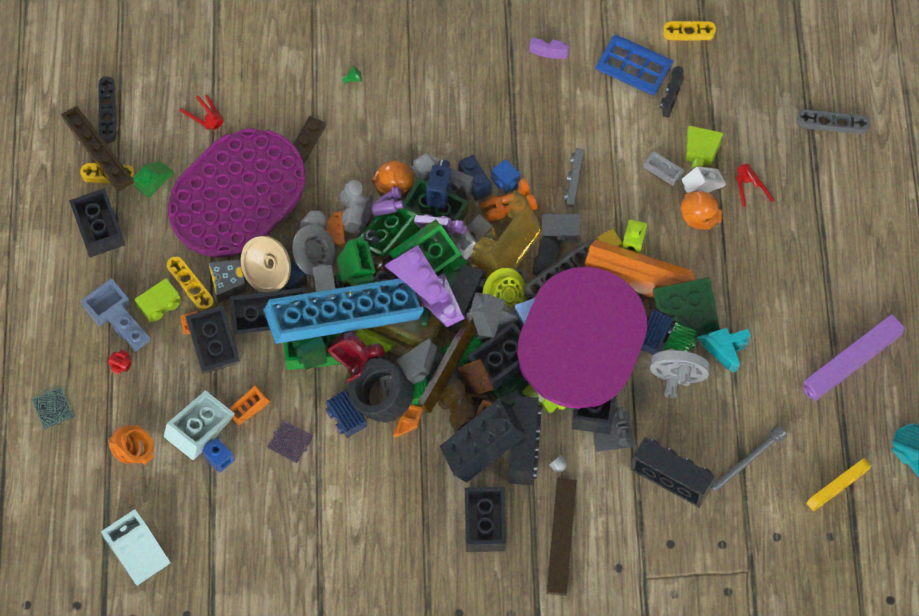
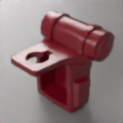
(353, 353)

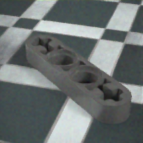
(833, 125)

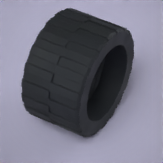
(398, 400)

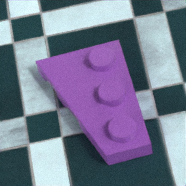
(418, 274)
(447, 309)

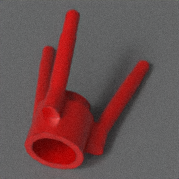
(213, 118)
(748, 175)

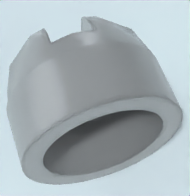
(558, 464)

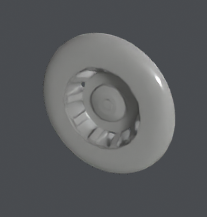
(309, 252)

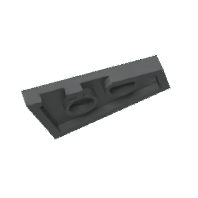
(573, 177)

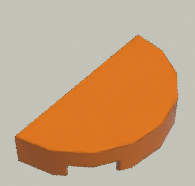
(336, 229)

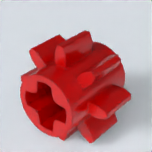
(120, 361)

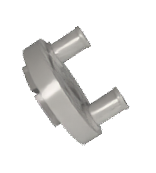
(678, 368)

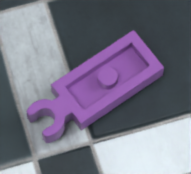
(448, 225)

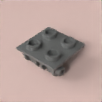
(620, 436)

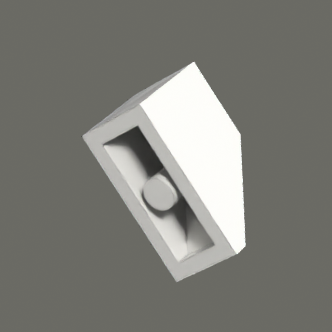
(703, 180)

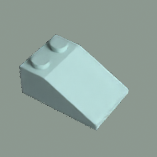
(198, 424)

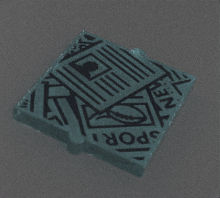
(52, 408)

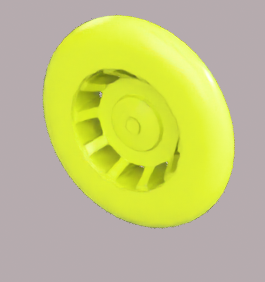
(511, 291)

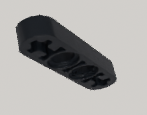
(107, 109)

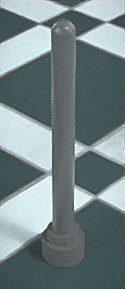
(777, 435)

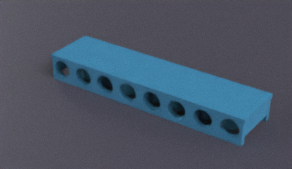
(341, 312)

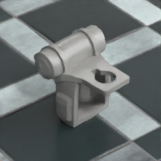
(355, 206)

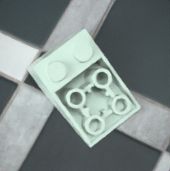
(135, 547)

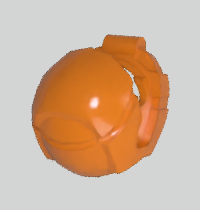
(393, 175)
(698, 207)
(127, 447)

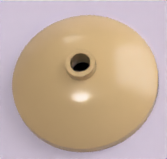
(258, 264)

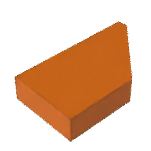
(409, 420)

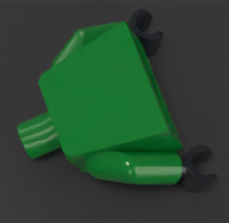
(356, 261)

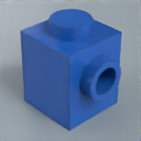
(505, 176)
(218, 455)

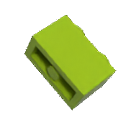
(158, 301)

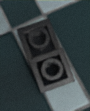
(546, 255)

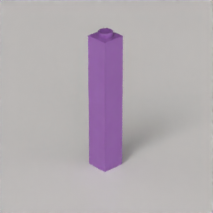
(853, 358)

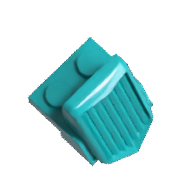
(725, 345)
(907, 446)

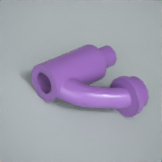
(387, 204)

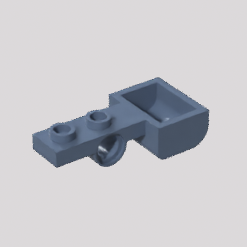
(109, 304)

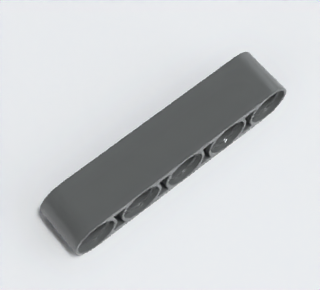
(567, 261)

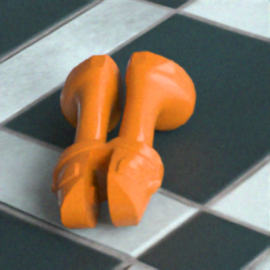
(495, 206)

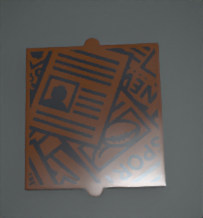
(475, 377)

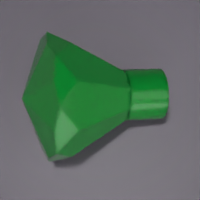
(353, 75)

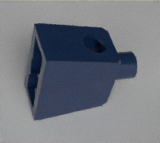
(439, 184)

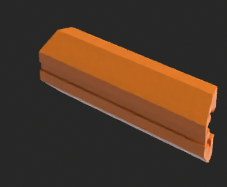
(634, 268)

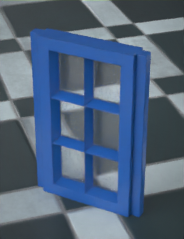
(634, 64)

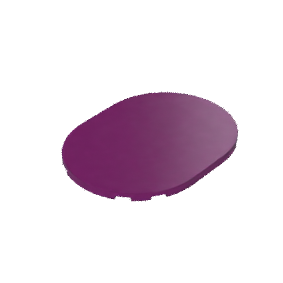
(236, 192)
(582, 337)

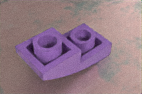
(555, 49)

